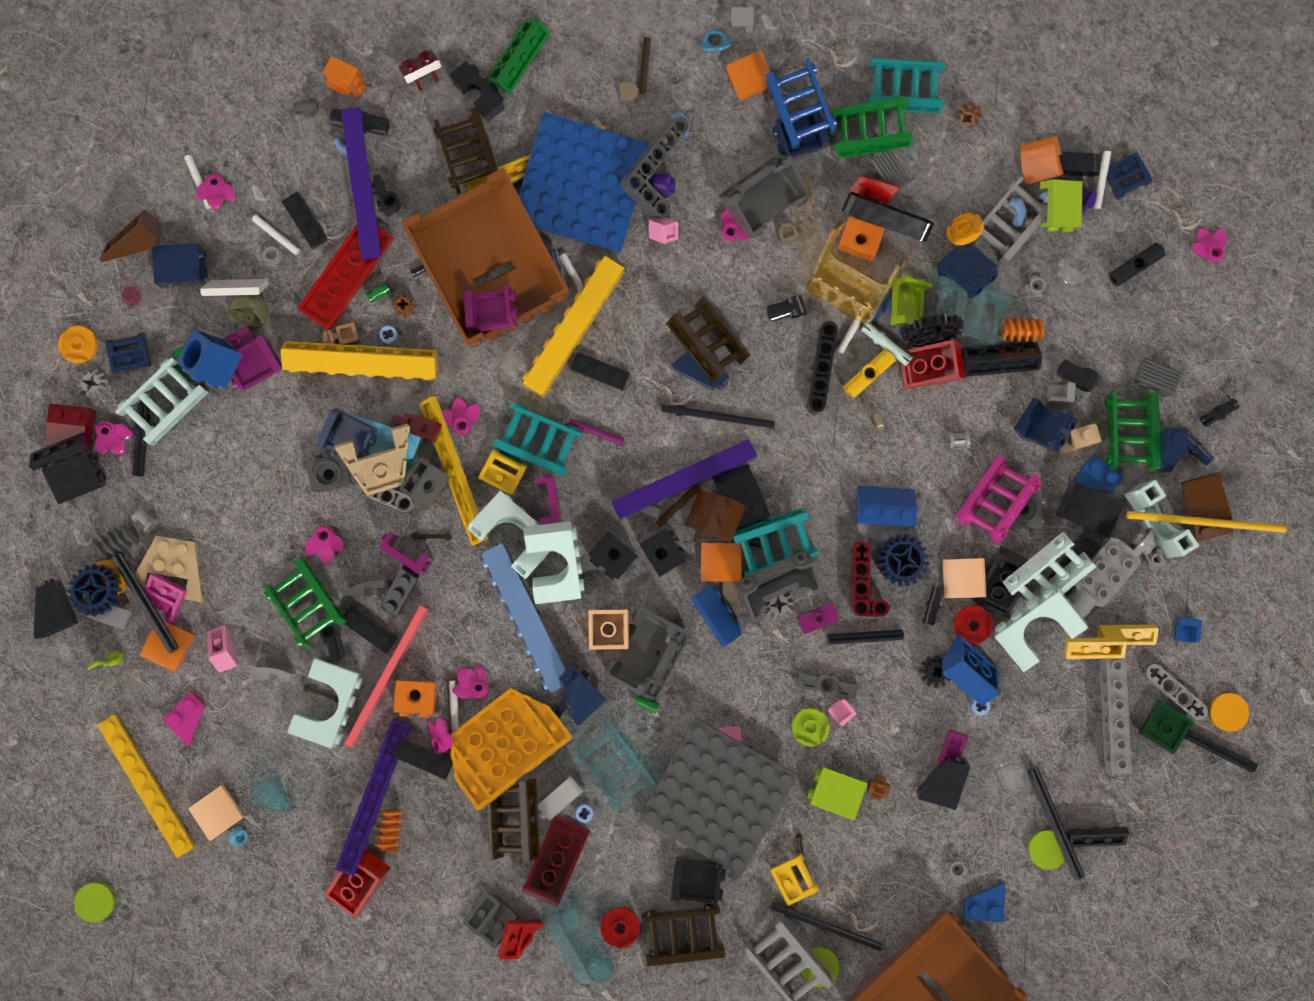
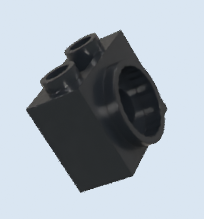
(663, 540)
(600, 556)

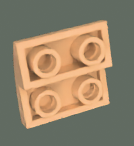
(964, 578)
(216, 812)

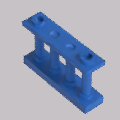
(782, 101)

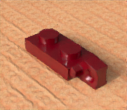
(419, 426)

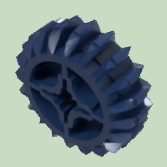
(907, 552)
(96, 603)

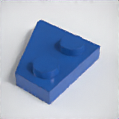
(1097, 475)
(986, 905)

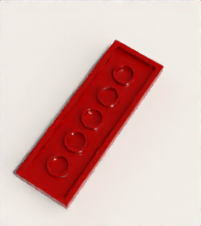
(341, 280)

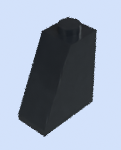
(52, 609)
(945, 782)

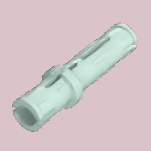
(885, 342)

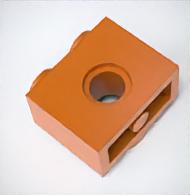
(344, 78)
(869, 232)
(406, 704)

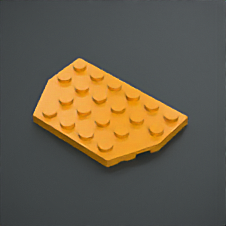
(504, 745)

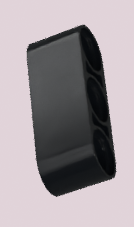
(1080, 164)

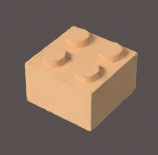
(608, 629)

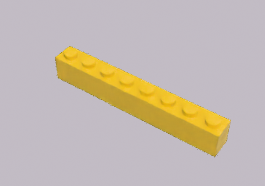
(573, 327)
(359, 360)

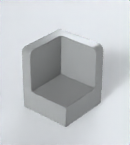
(742, 18)
(1061, 394)

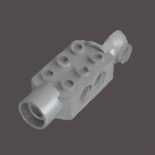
(1114, 565)

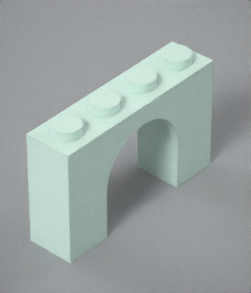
(504, 510)
(557, 538)
(1169, 539)
(1052, 605)
(345, 683)

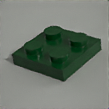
(1166, 727)

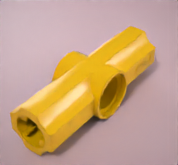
(877, 365)

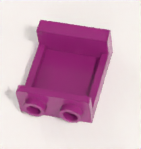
(490, 310)
(255, 364)
(550, 482)
(387, 545)

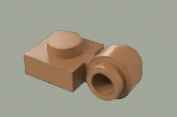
(345, 334)

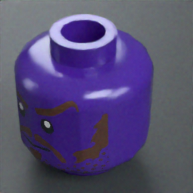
(663, 184)

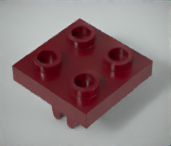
(420, 66)

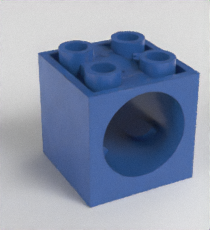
(209, 359)

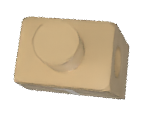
(1082, 438)

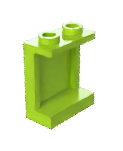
(1064, 205)
(908, 300)
(836, 792)

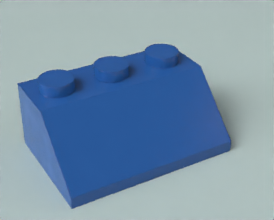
(886, 506)
(717, 615)
(971, 671)

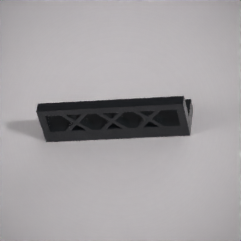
(1002, 361)

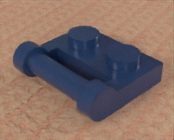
(1125, 169)
(130, 358)

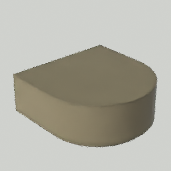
(628, 92)
(787, 232)
(878, 421)
(730, 591)

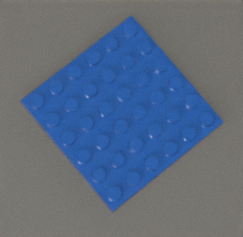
(576, 182)

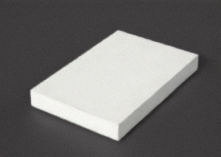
(234, 287)

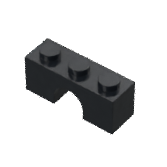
(467, 78)

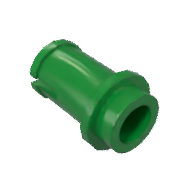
(378, 292)
(647, 704)

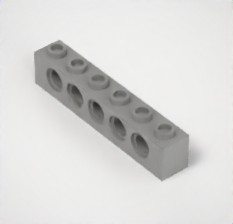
(1115, 715)

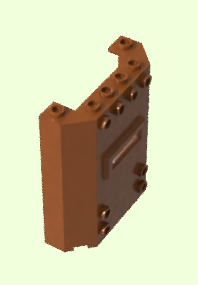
(478, 236)
(949, 959)

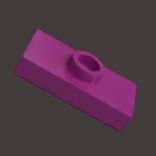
(240, 337)
(818, 618)
(953, 745)

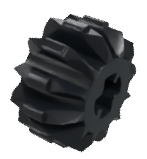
(929, 669)

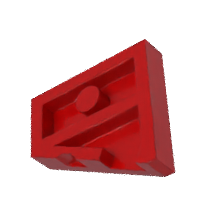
(875, 188)
(517, 937)

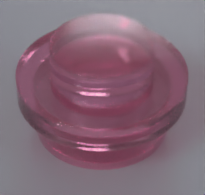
(131, 296)

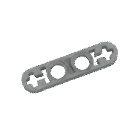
(1176, 690)

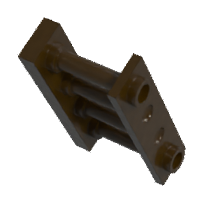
(478, 137)
(697, 349)
(529, 823)
(675, 954)

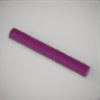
(597, 432)

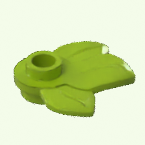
(112, 659)

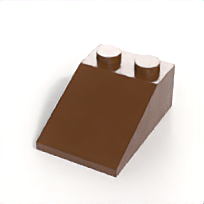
(133, 238)
(1206, 499)
(715, 515)

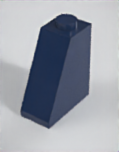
(689, 368)
(1172, 445)
(580, 695)

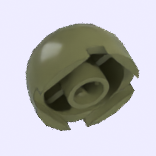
(248, 309)

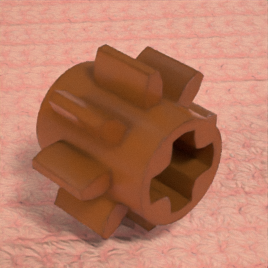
(969, 114)
(400, 302)
(878, 787)

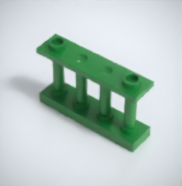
(876, 144)
(1150, 423)
(323, 601)

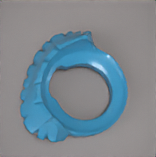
(709, 48)

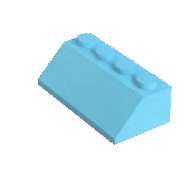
(385, 442)

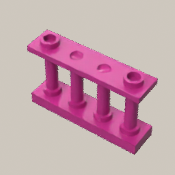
(988, 484)

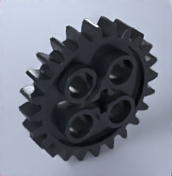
(932, 330)

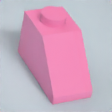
(221, 649)

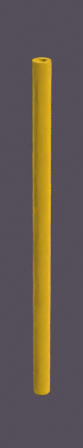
(1206, 521)

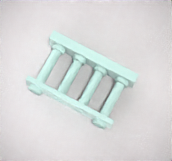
(167, 420)
(1065, 577)

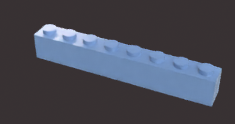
(525, 615)

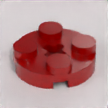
(980, 616)
(609, 923)

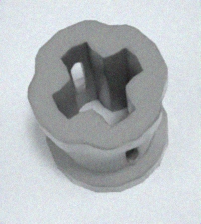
(964, 442)
(144, 520)

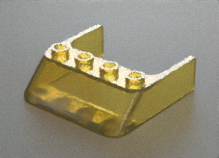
(847, 286)

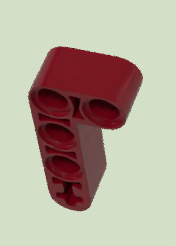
(856, 578)

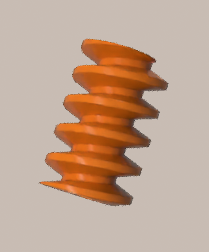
(1022, 328)
(389, 830)

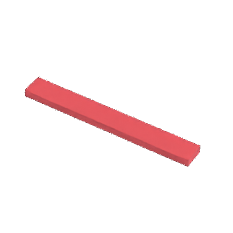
(386, 676)

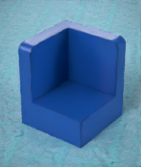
(1188, 630)

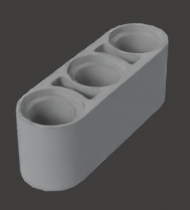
(395, 502)

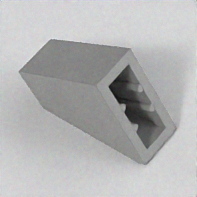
(560, 797)

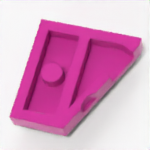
(165, 596)
(185, 717)

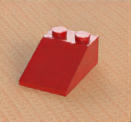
(934, 365)
(353, 892)

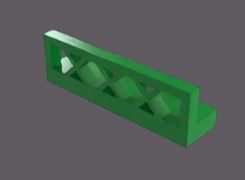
(520, 55)

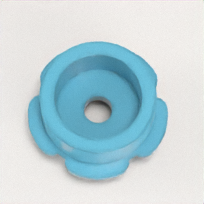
(237, 836)

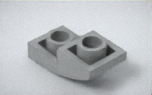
(116, 618)
(268, 673)

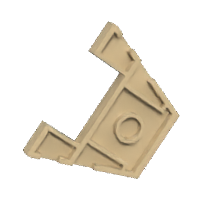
(379, 470)
(173, 559)

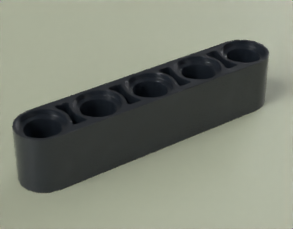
(887, 216)
(827, 360)

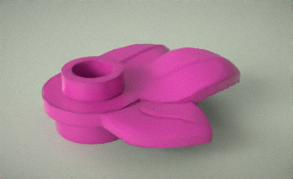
(215, 193)
(729, 223)
(1208, 243)
(460, 414)
(113, 440)
(324, 547)
(469, 680)
(441, 738)

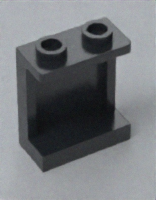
(74, 476)
(697, 881)

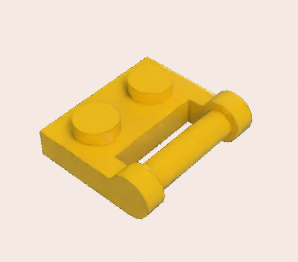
(499, 477)
(789, 883)

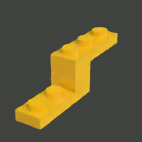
(1111, 641)

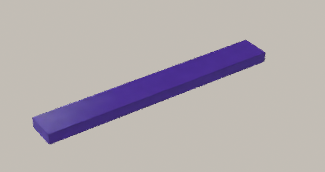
(361, 183)
(683, 479)
(372, 799)

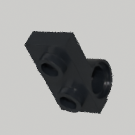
(379, 187)

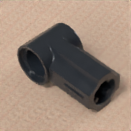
(792, 307)
(1081, 376)
(333, 643)

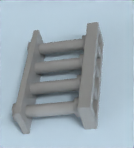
(1018, 237)
(795, 944)

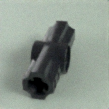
(371, 123)
(1144, 258)

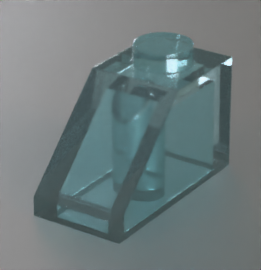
(272, 796)

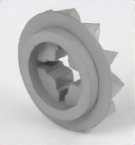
(95, 391)
(786, 610)

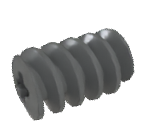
(117, 542)

